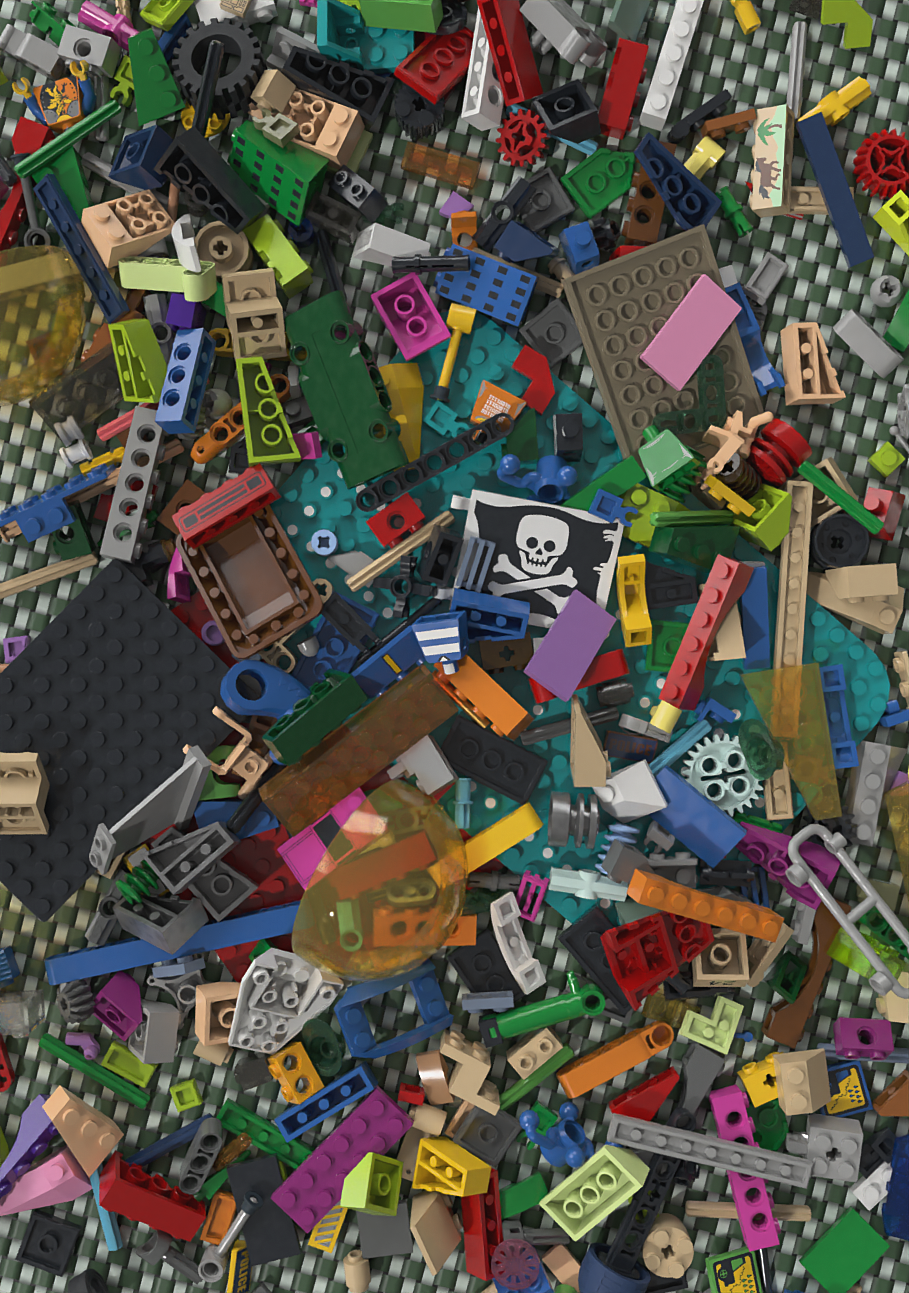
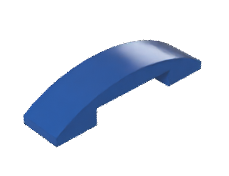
(833, 687)

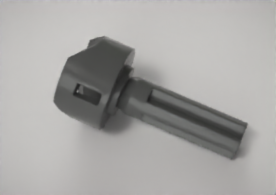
(513, 1230)
(159, 1248)

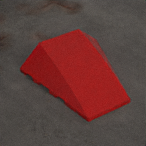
(651, 950)

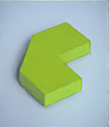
(857, 22)

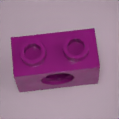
(876, 1031)

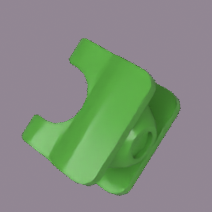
(214, 786)

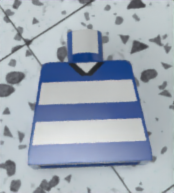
(443, 638)

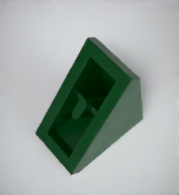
(787, 976)

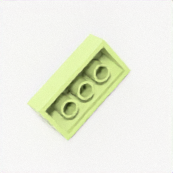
(595, 1189)

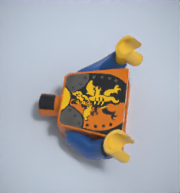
(62, 101)

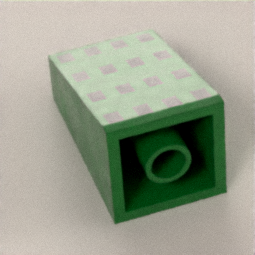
(277, 174)

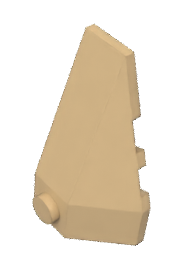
(875, 615)

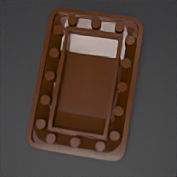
(253, 583)

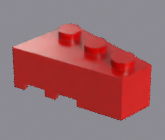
(621, 88)

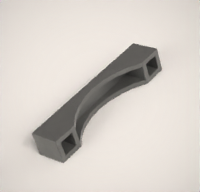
(624, 859)
(700, 1069)

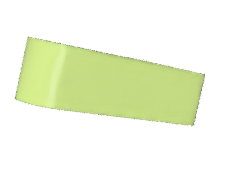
(168, 275)

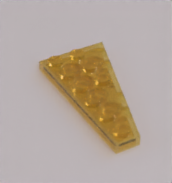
(796, 716)

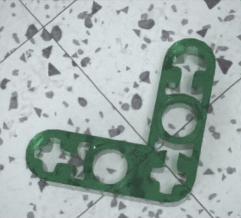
(702, 413)

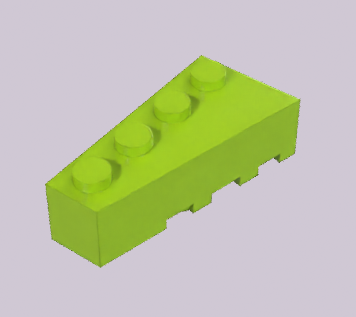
(264, 422)

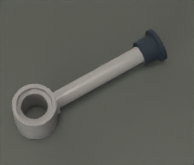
(216, 1256)

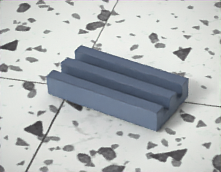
(469, 584)

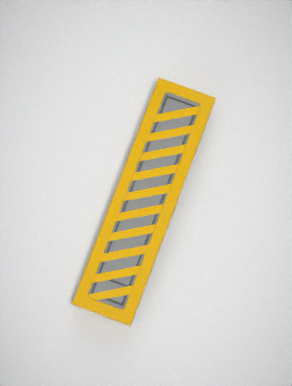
(328, 1228)

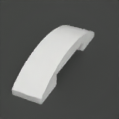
(183, 238)
(514, 945)

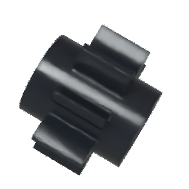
(605, 233)
(686, 1173)

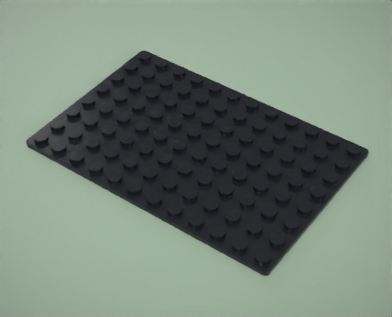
(108, 709)

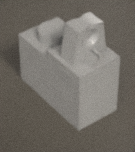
(426, 763)

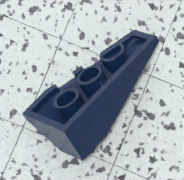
(681, 190)

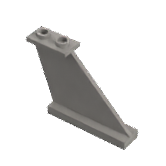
(167, 805)

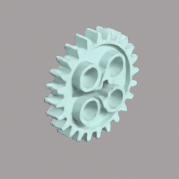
(719, 752)

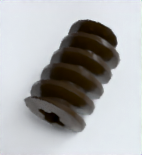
(740, 477)

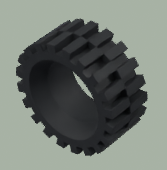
(233, 90)

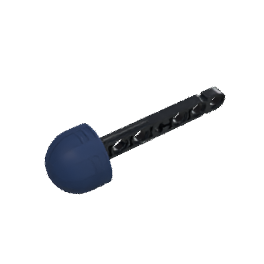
(616, 1266)

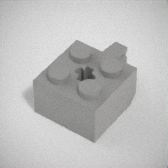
(831, 1145)

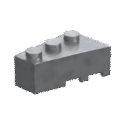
(161, 920)

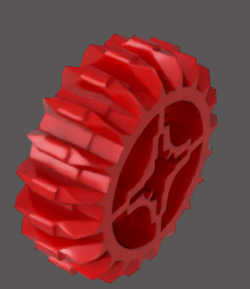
(875, 148)

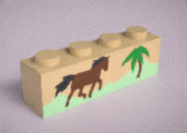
(772, 161)

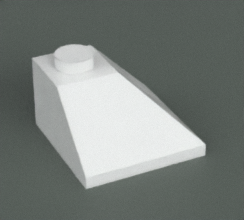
(631, 793)

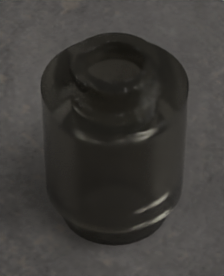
(614, 693)

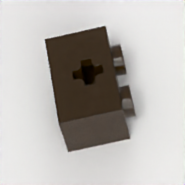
(495, 664)

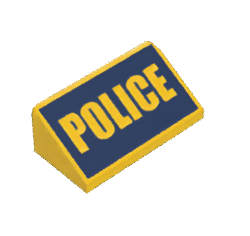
(240, 1269)

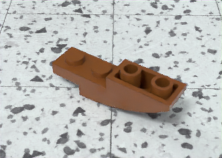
(102, 334)

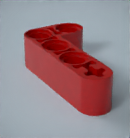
(601, 669)

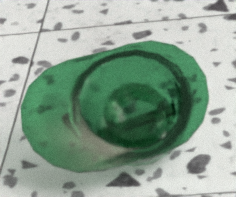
(762, 753)
(323, 1046)

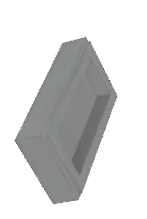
(765, 278)

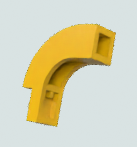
(632, 600)

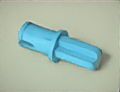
(462, 803)

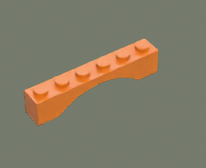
(684, 901)

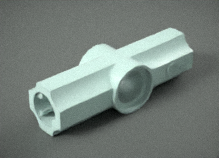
(586, 884)

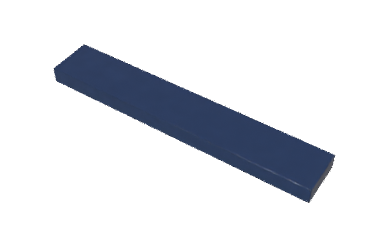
(834, 189)
(81, 248)

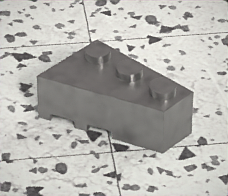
(189, 857)

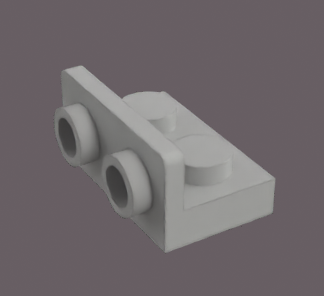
(283, 45)
(675, 868)

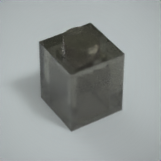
(253, 1071)

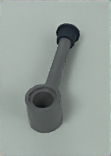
(31, 207)

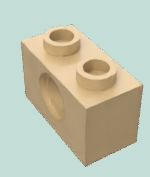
(533, 1050)

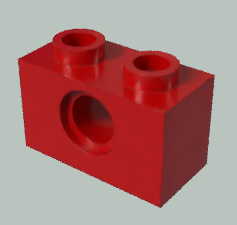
(403, 507)

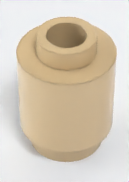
(357, 1272)

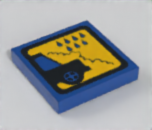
(847, 1090)

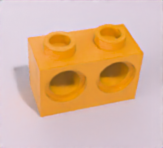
(300, 1067)

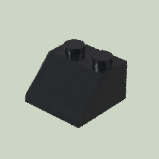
(569, 112)

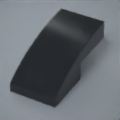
(876, 1151)

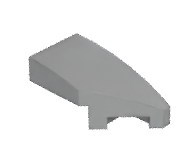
(352, 562)

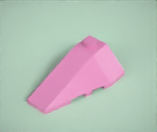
(47, 1183)

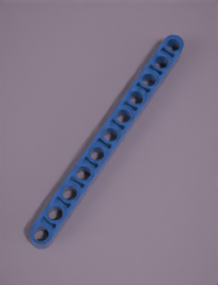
(138, 952)

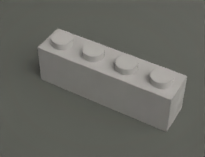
(868, 785)

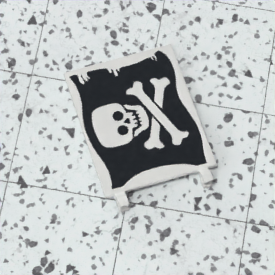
(538, 552)

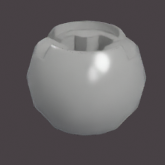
(889, 283)
(216, 403)

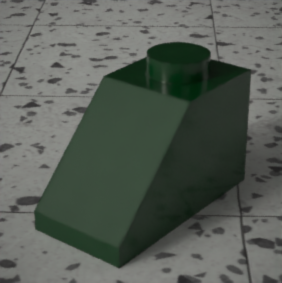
(523, 440)

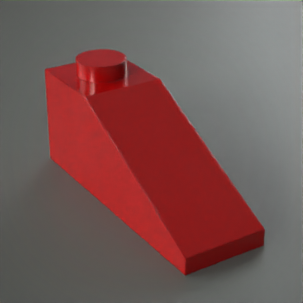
(646, 1098)

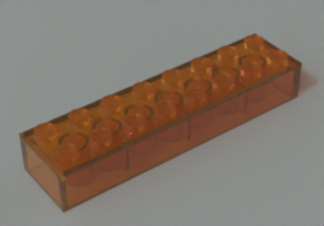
(358, 750)

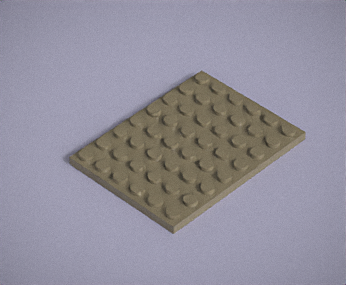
(621, 312)

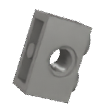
(79, 42)

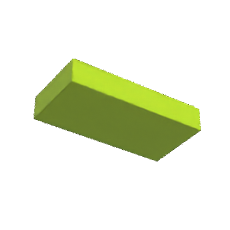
(126, 1064)

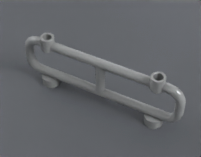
(800, 873)

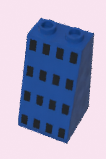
(488, 286)

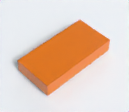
(219, 1217)

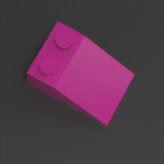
(410, 316)

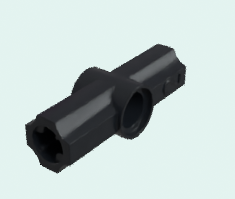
(515, 201)

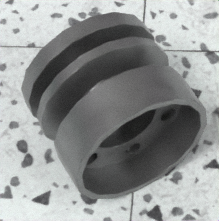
(572, 820)

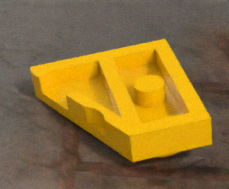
(720, 491)

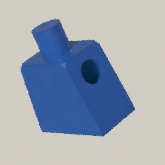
(579, 247)

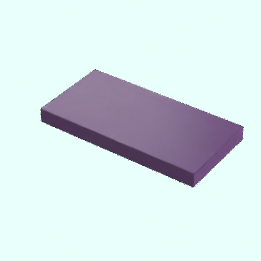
(570, 645)

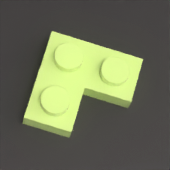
(718, 1030)

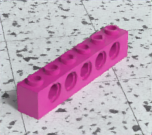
(758, 1233)

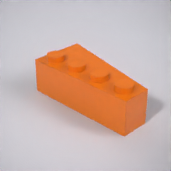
(488, 698)

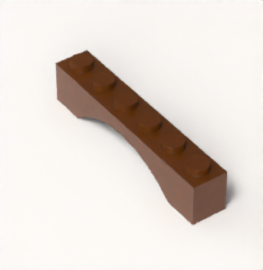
(786, 1020)

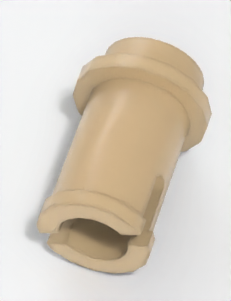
(559, 268)

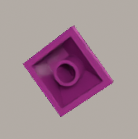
(119, 1005)

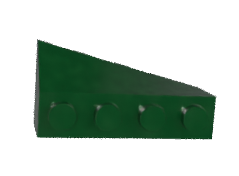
(314, 716)

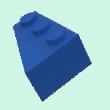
(491, 615)
(221, 810)

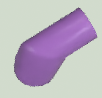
(86, 1041)

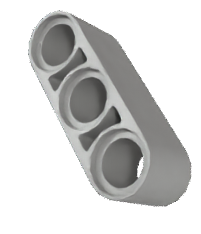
(868, 343)

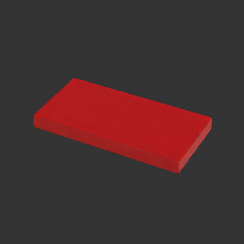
(437, 64)

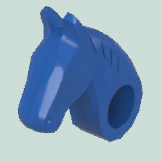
(277, 696)

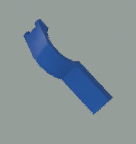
(762, 371)

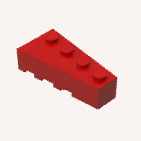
(149, 1199)

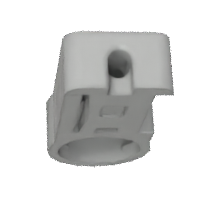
(643, 727)

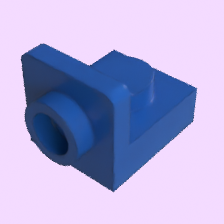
(718, 711)

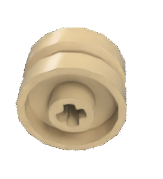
(219, 239)

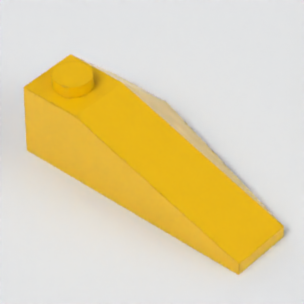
(406, 394)

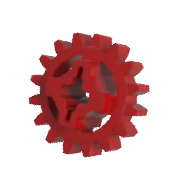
(518, 152)

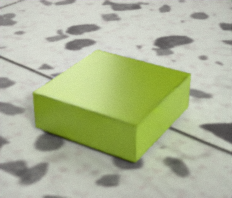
(186, 1095)

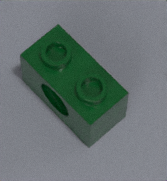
(82, 541)

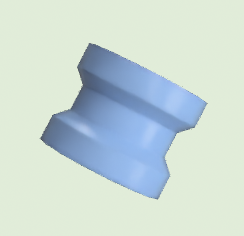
(328, 546)

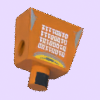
(492, 401)

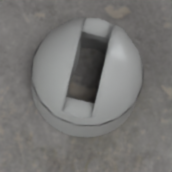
(309, 646)

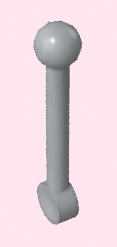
(894, 430)

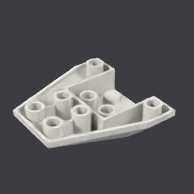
(278, 1000)

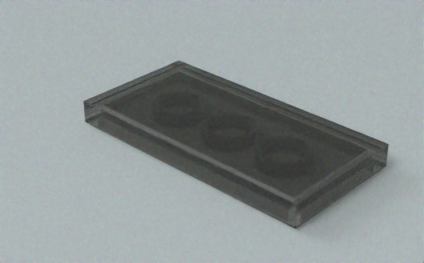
(82, 391)

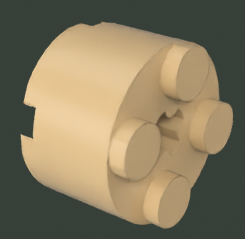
(668, 1247)

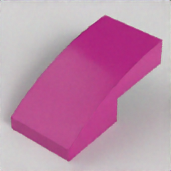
(178, 580)

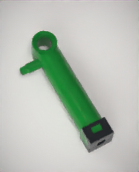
(541, 1014)

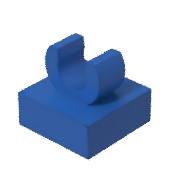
(894, 714)

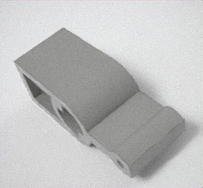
(32, 52)

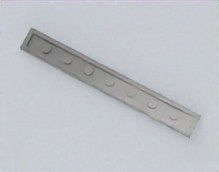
(709, 1150)

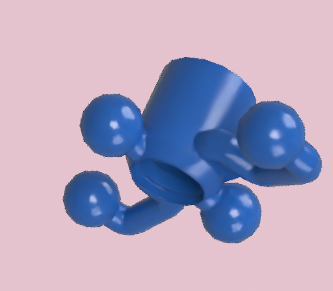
(548, 482)
(564, 1142)

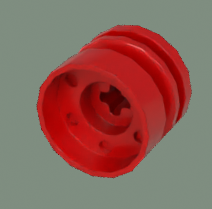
(777, 451)

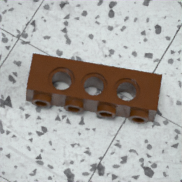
(635, 232)

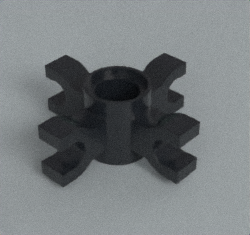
(407, 569)

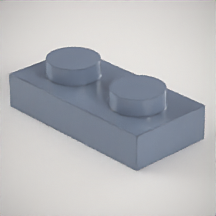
(178, 966)
(498, 1001)

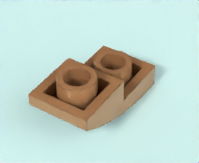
(434, 1077)

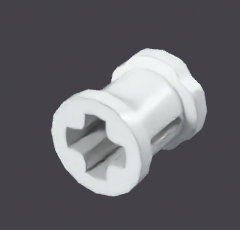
(76, 453)

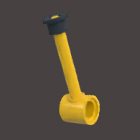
(460, 321)

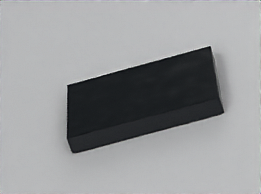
(484, 967)

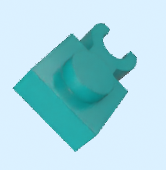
(443, 419)

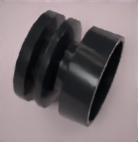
(852, 544)

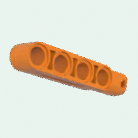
(209, 441)
(614, 1058)

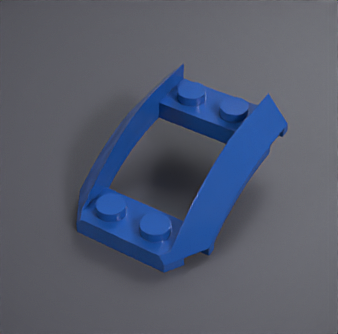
(428, 999)

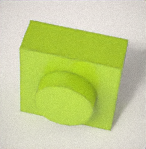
(886, 459)

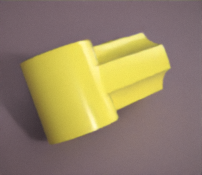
(704, 157)
(665, 716)

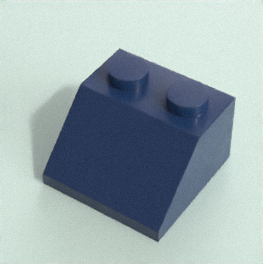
(139, 156)
(522, 244)

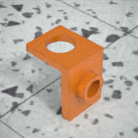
(462, 223)

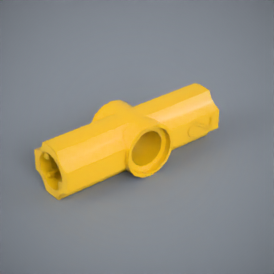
(838, 104)

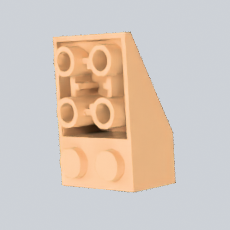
(324, 126)
(126, 226)

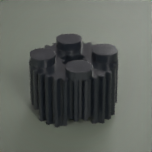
(418, 123)

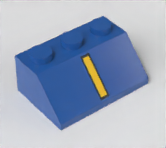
(389, 663)

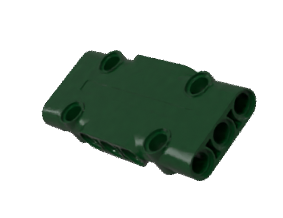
(344, 390)

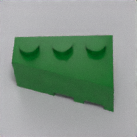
(152, 79)
(71, 177)

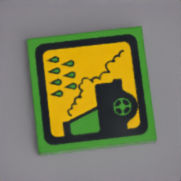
(733, 1272)

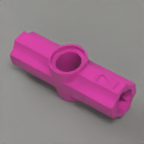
(116, 26)

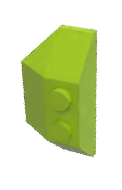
(646, 502)

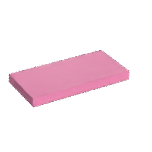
(690, 332)

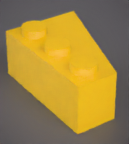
(449, 1168)

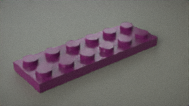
(320, 1178)

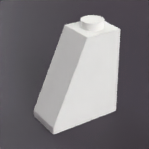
(381, 243)

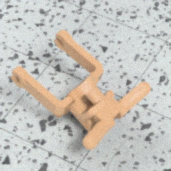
(731, 440)
(242, 759)

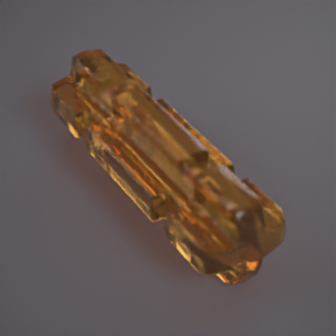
(231, 1151)

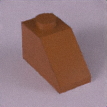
(894, 1098)

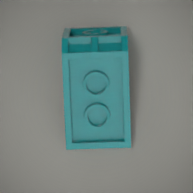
(346, 39)

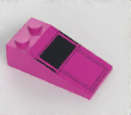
(308, 847)

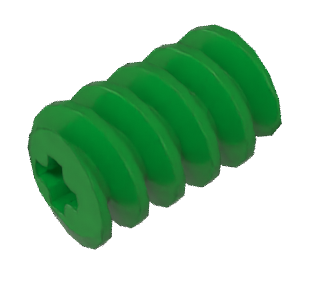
(680, 486)
(138, 882)

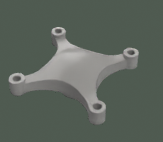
(181, 988)

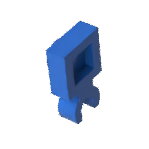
(608, 507)

